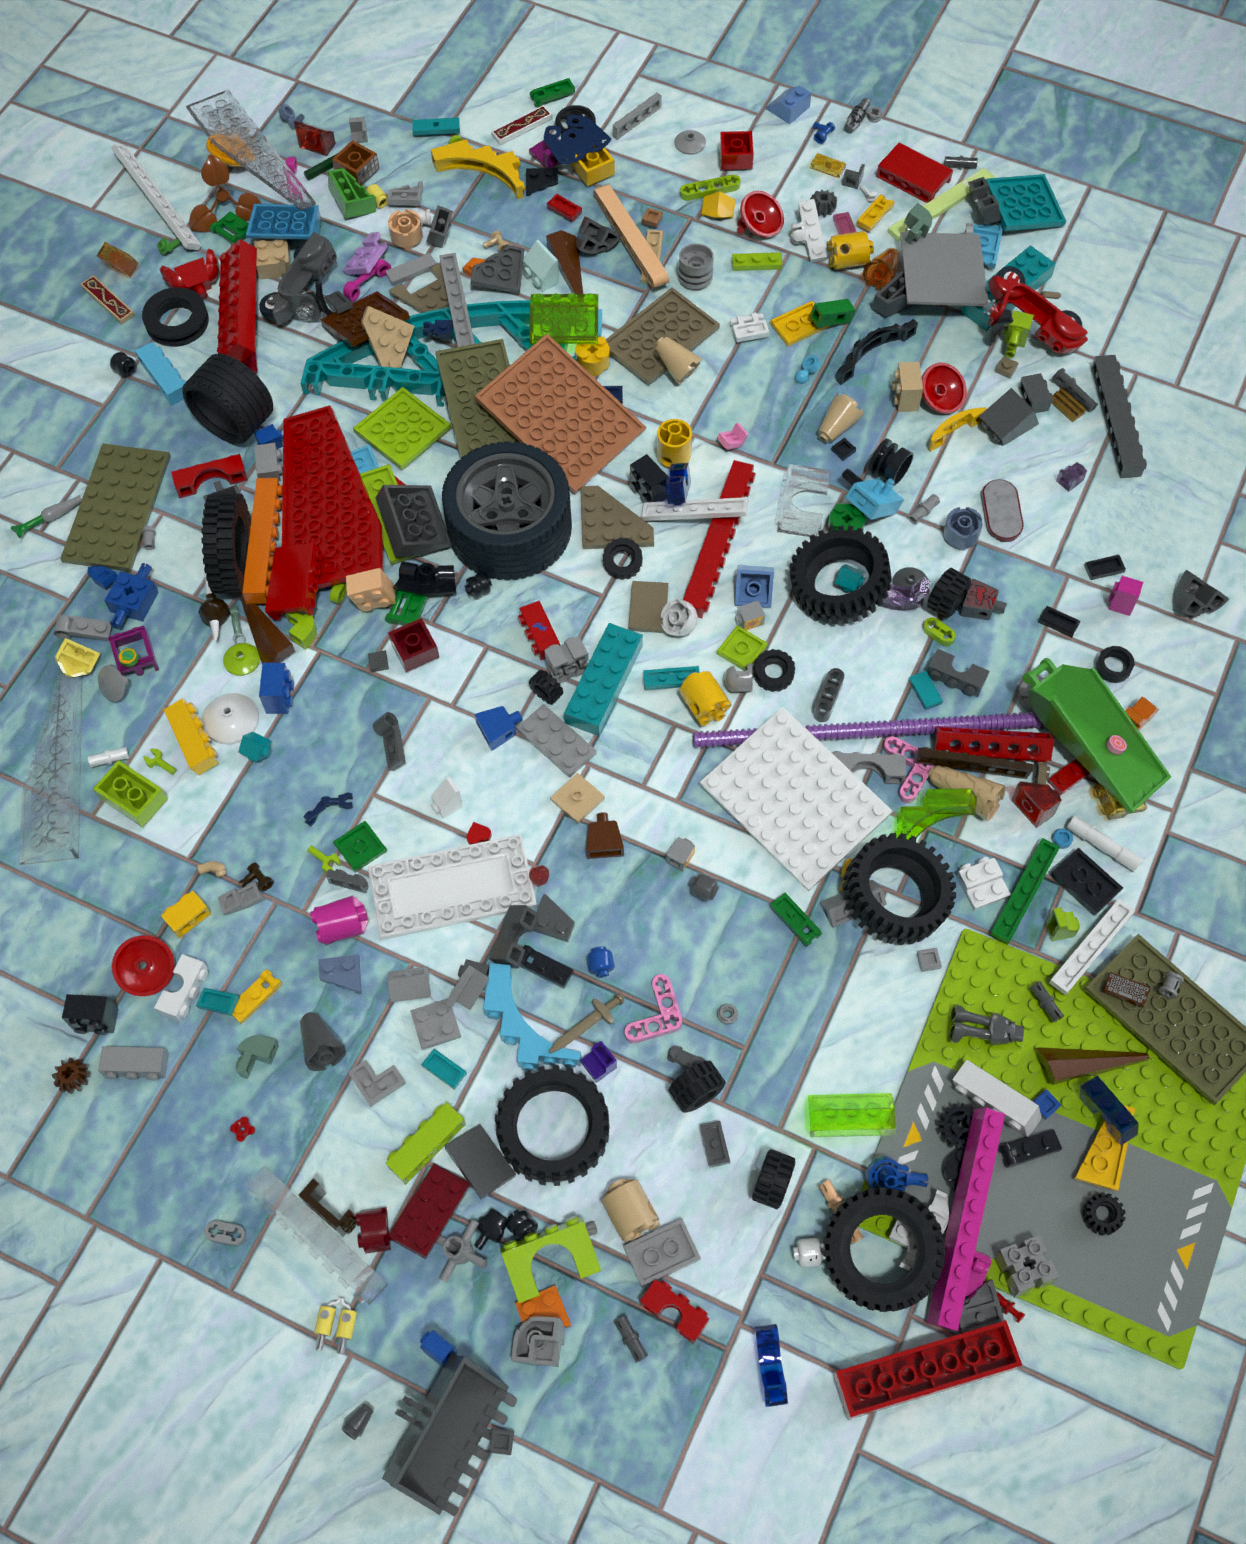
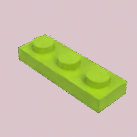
(757, 261)

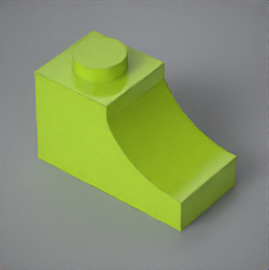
(1062, 924)

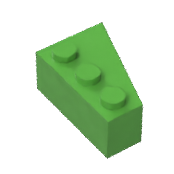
(349, 195)

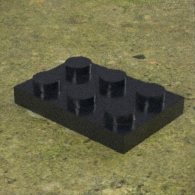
(1086, 881)

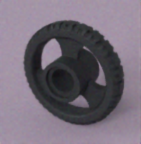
(573, 110)

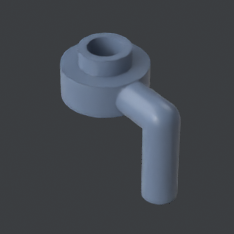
(287, 114)

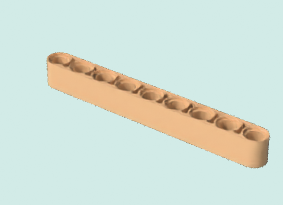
(631, 236)

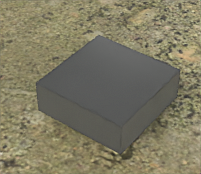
(378, 661)
(501, 1441)

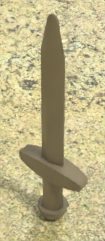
(602, 1012)

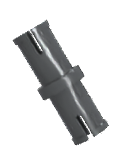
(960, 162)
(1047, 1002)
(631, 1339)

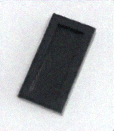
(1104, 567)
(1059, 621)

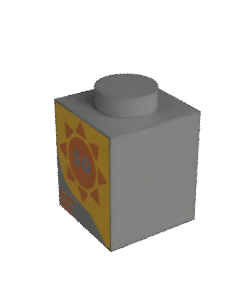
(750, 615)
(680, 853)

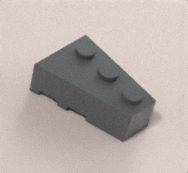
(891, 297)

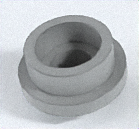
(727, 1008)

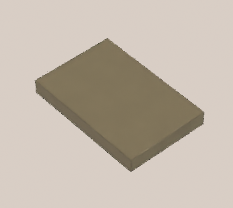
(647, 605)

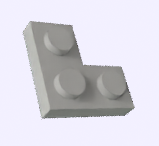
(375, 1087)

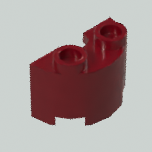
(374, 1230)

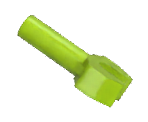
(158, 761)
(323, 858)

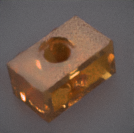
(117, 259)

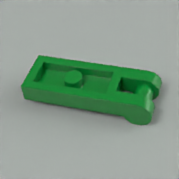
(552, 91)
(795, 919)

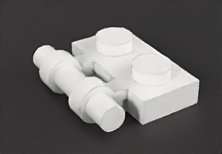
(749, 327)

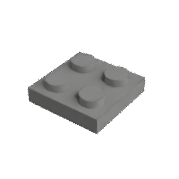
(435, 1024)

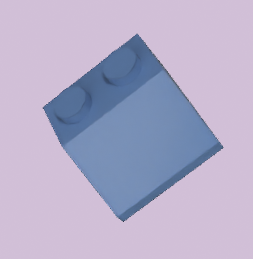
(790, 104)
(754, 584)

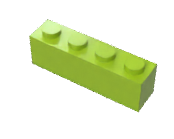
(425, 1143)

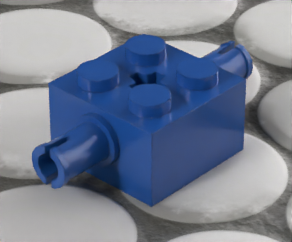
(131, 596)

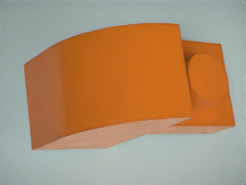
(1142, 712)

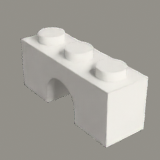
(176, 1004)

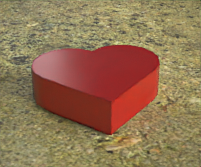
(478, 833)

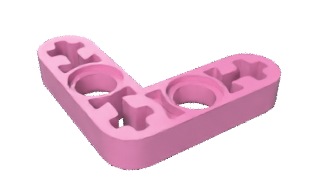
(918, 769)
(666, 1014)

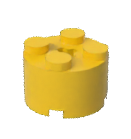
(594, 357)

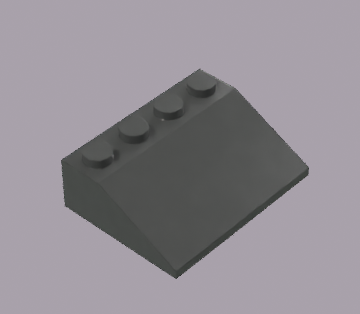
(412, 519)

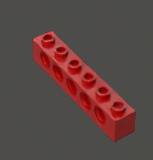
(1043, 741)

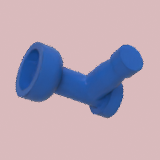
(821, 136)

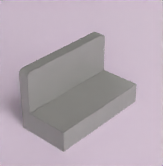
(409, 984)
(468, 988)

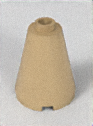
(677, 358)
(839, 417)

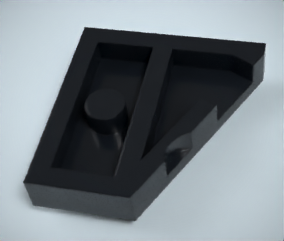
(540, 179)

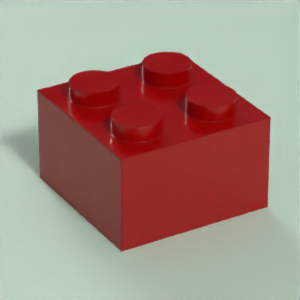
(736, 150)

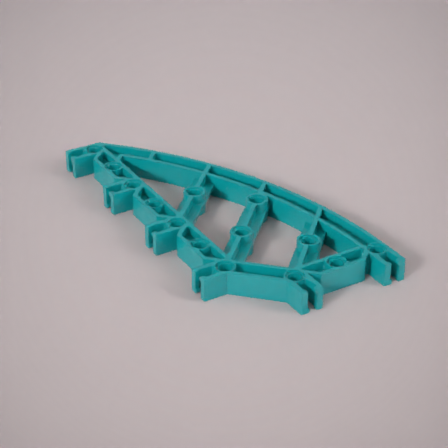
(336, 366)

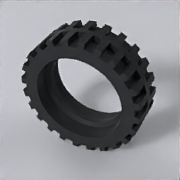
(539, 1083)

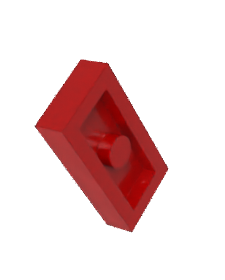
(1068, 776)

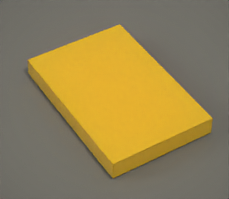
(796, 324)

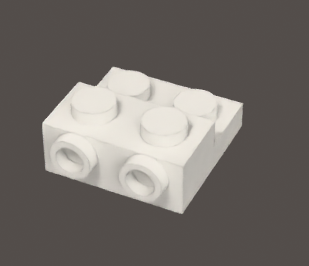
(983, 883)

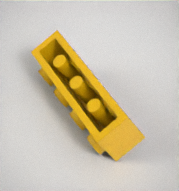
(190, 736)

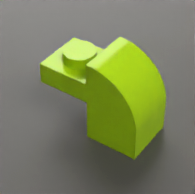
(304, 628)

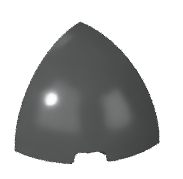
(595, 237)
(1196, 596)

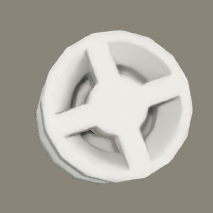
(425, 217)

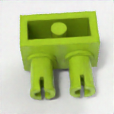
(1017, 332)

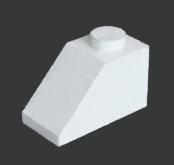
(446, 798)

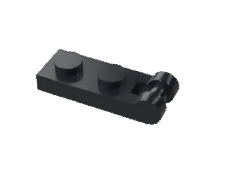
(546, 967)
(1031, 1148)

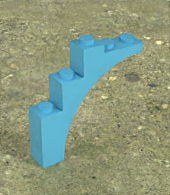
(514, 1029)

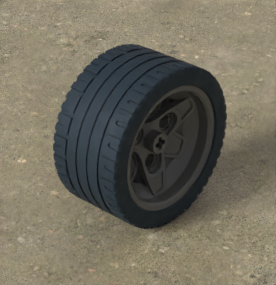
(506, 485)

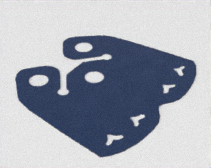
(581, 144)

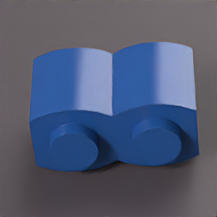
(437, 1347)

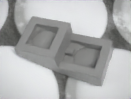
(238, 900)

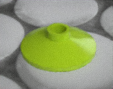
(244, 664)

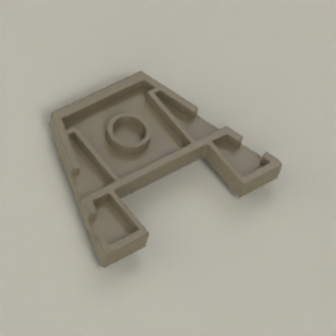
(427, 298)

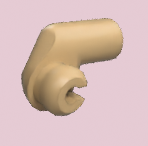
(215, 866)

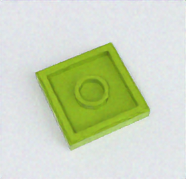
(741, 648)

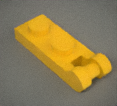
(875, 213)
(255, 996)

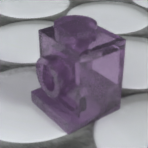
(1071, 476)

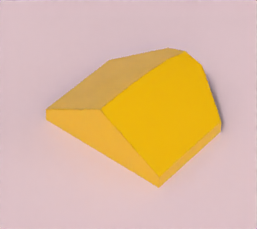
(718, 205)

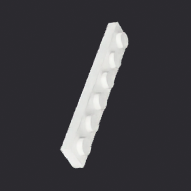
(696, 509)
(1091, 947)

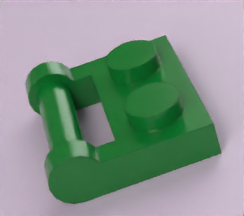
(233, 224)
(411, 610)

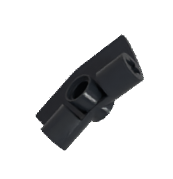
(426, 579)

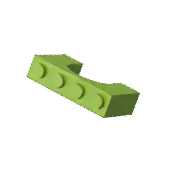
(519, 1254)

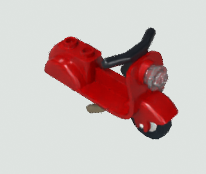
(1057, 328)

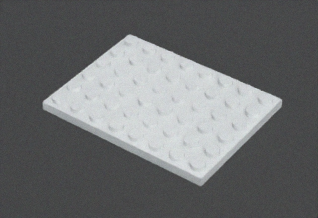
(796, 798)

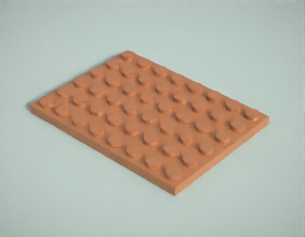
(561, 410)

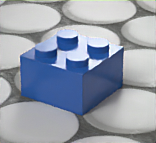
(276, 688)

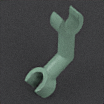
(235, 623)

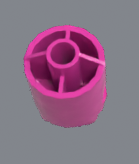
(340, 920)

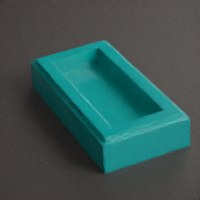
(925, 690)
(217, 1001)
(444, 1069)

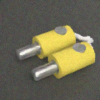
(325, 1322)

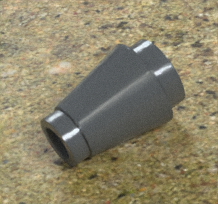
(357, 1422)

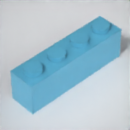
(161, 372)

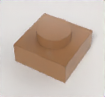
(652, 217)

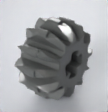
(825, 202)

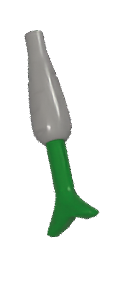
(48, 515)

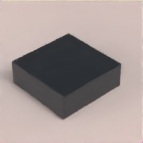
(843, 449)

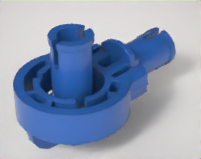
(893, 1176)

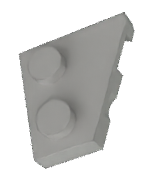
(406, 195)

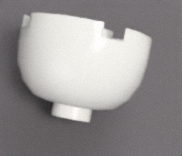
(679, 617)

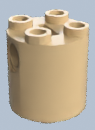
(629, 1209)

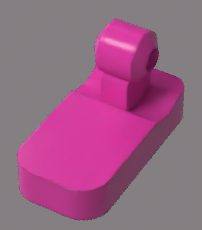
(978, 1272)

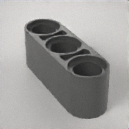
(828, 702)

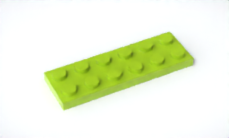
(374, 480)

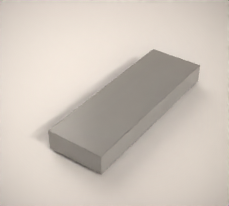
(410, 269)

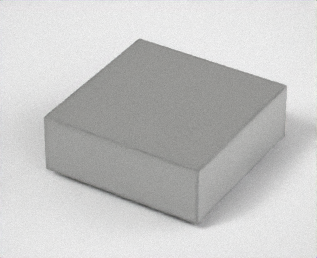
(929, 959)

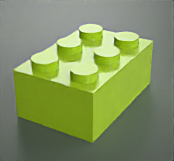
(130, 793)

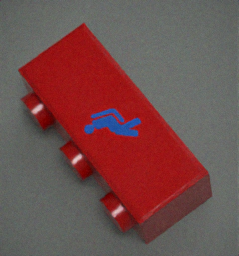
(537, 628)

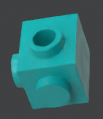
(850, 578)
(255, 746)

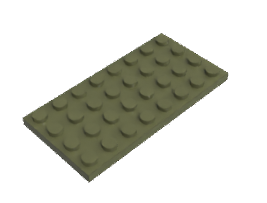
(463, 375)
(115, 507)
(1186, 1032)

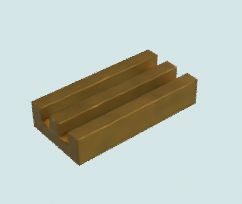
(1069, 403)

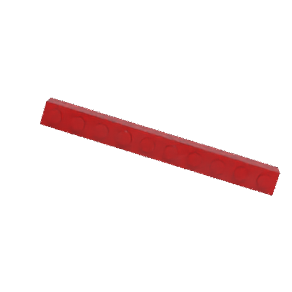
(717, 541)

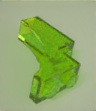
(937, 806)

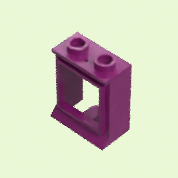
(130, 636)

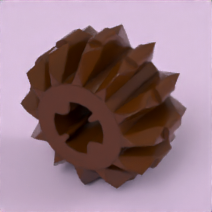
(74, 1080)

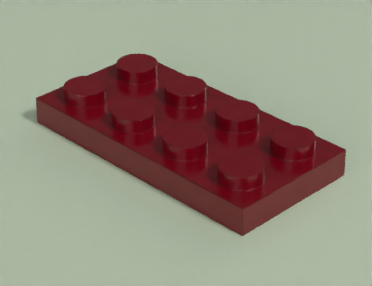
(429, 1211)

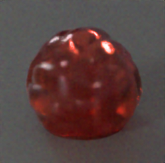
(539, 875)

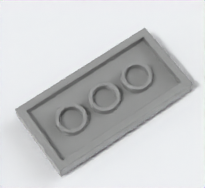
(556, 740)

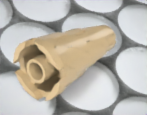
(987, 791)

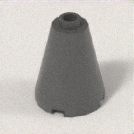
(319, 1043)

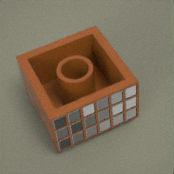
(357, 161)

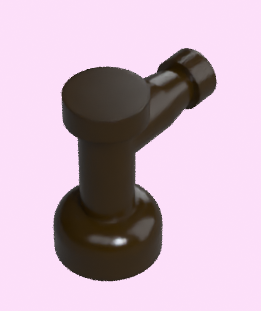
(254, 872)

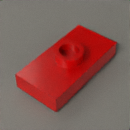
(564, 207)

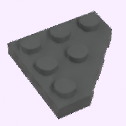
(501, 270)

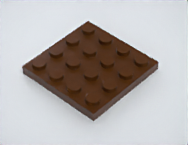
(348, 323)

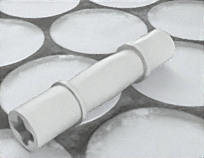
(1104, 843)

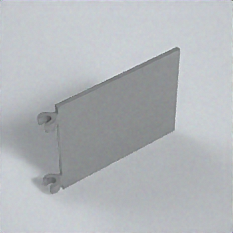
(944, 269)

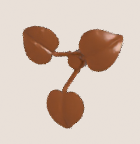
(216, 173)

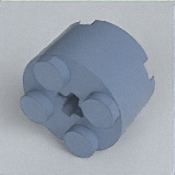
(962, 528)

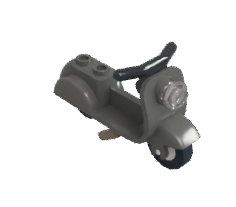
(310, 263)

